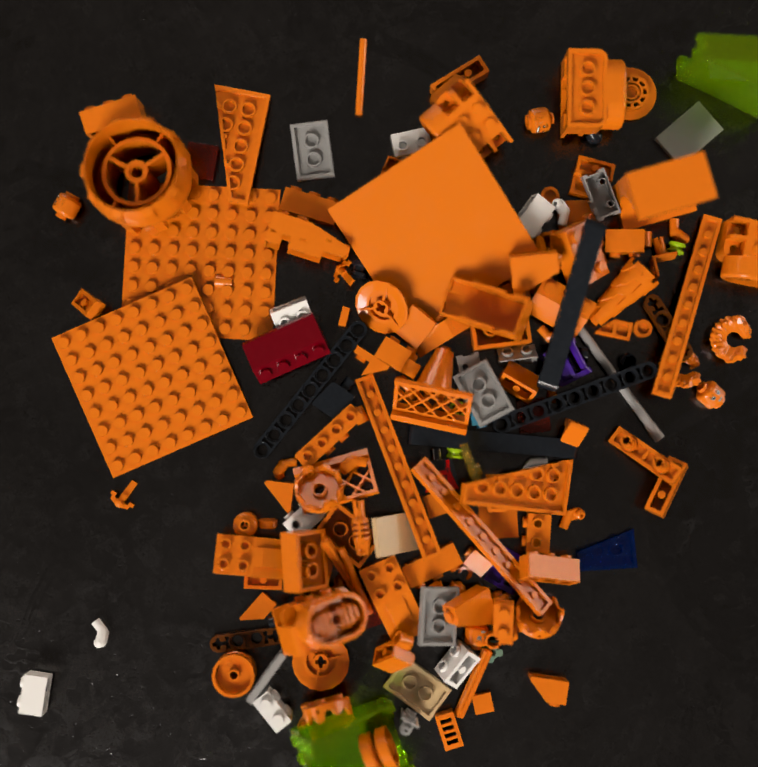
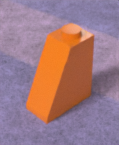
(532, 269)
(470, 608)

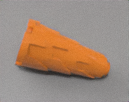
(623, 291)

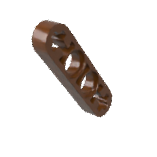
(663, 329)
(247, 639)

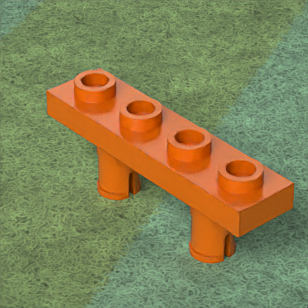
(646, 456)

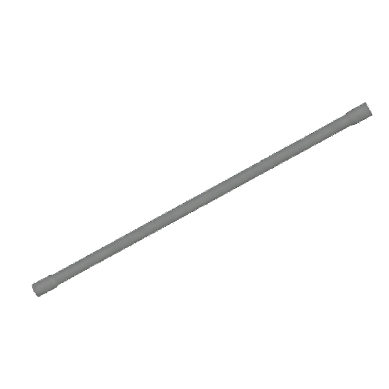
(649, 424)

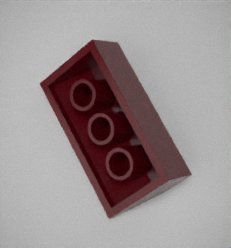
(286, 348)

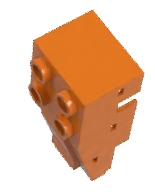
(304, 238)
(487, 308)
(248, 556)
(391, 595)

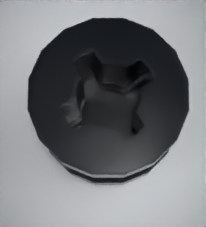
(358, 270)

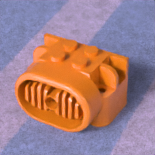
(591, 92)
(461, 103)
(738, 251)
(307, 622)

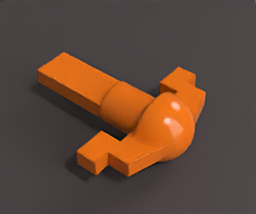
(341, 270)
(119, 502)

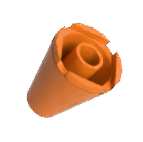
(438, 370)

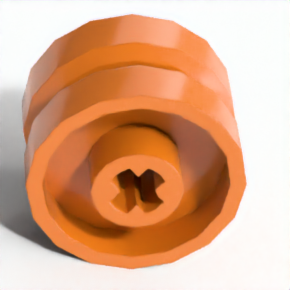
(240, 683)
(378, 749)

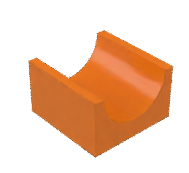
(664, 191)

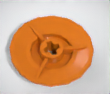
(378, 318)
(322, 676)

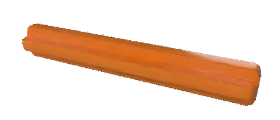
(333, 554)
(472, 683)

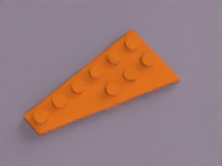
(241, 129)
(530, 489)

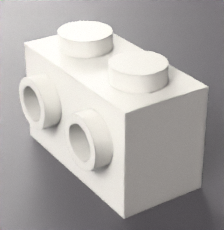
(409, 142)
(535, 214)
(290, 311)
(301, 521)
(457, 664)
(34, 693)
(273, 709)

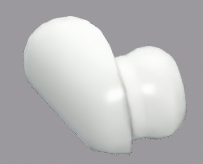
(563, 211)
(535, 461)
(102, 633)

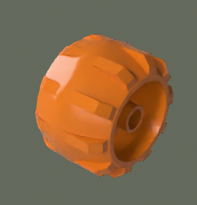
(115, 151)

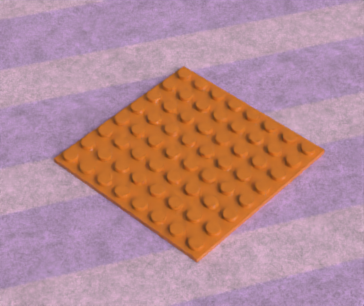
(433, 222)
(207, 243)
(152, 377)

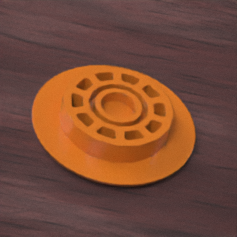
(637, 83)

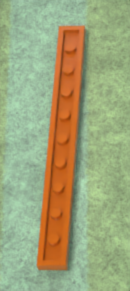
(686, 307)
(398, 467)
(480, 535)

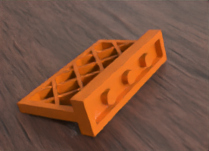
(429, 416)
(335, 462)

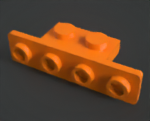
(325, 440)

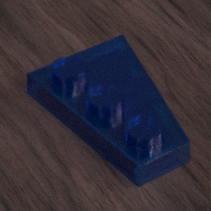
(612, 553)

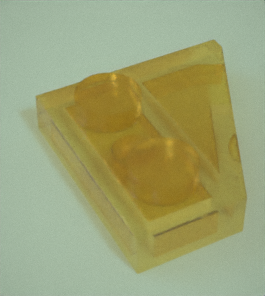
(474, 470)

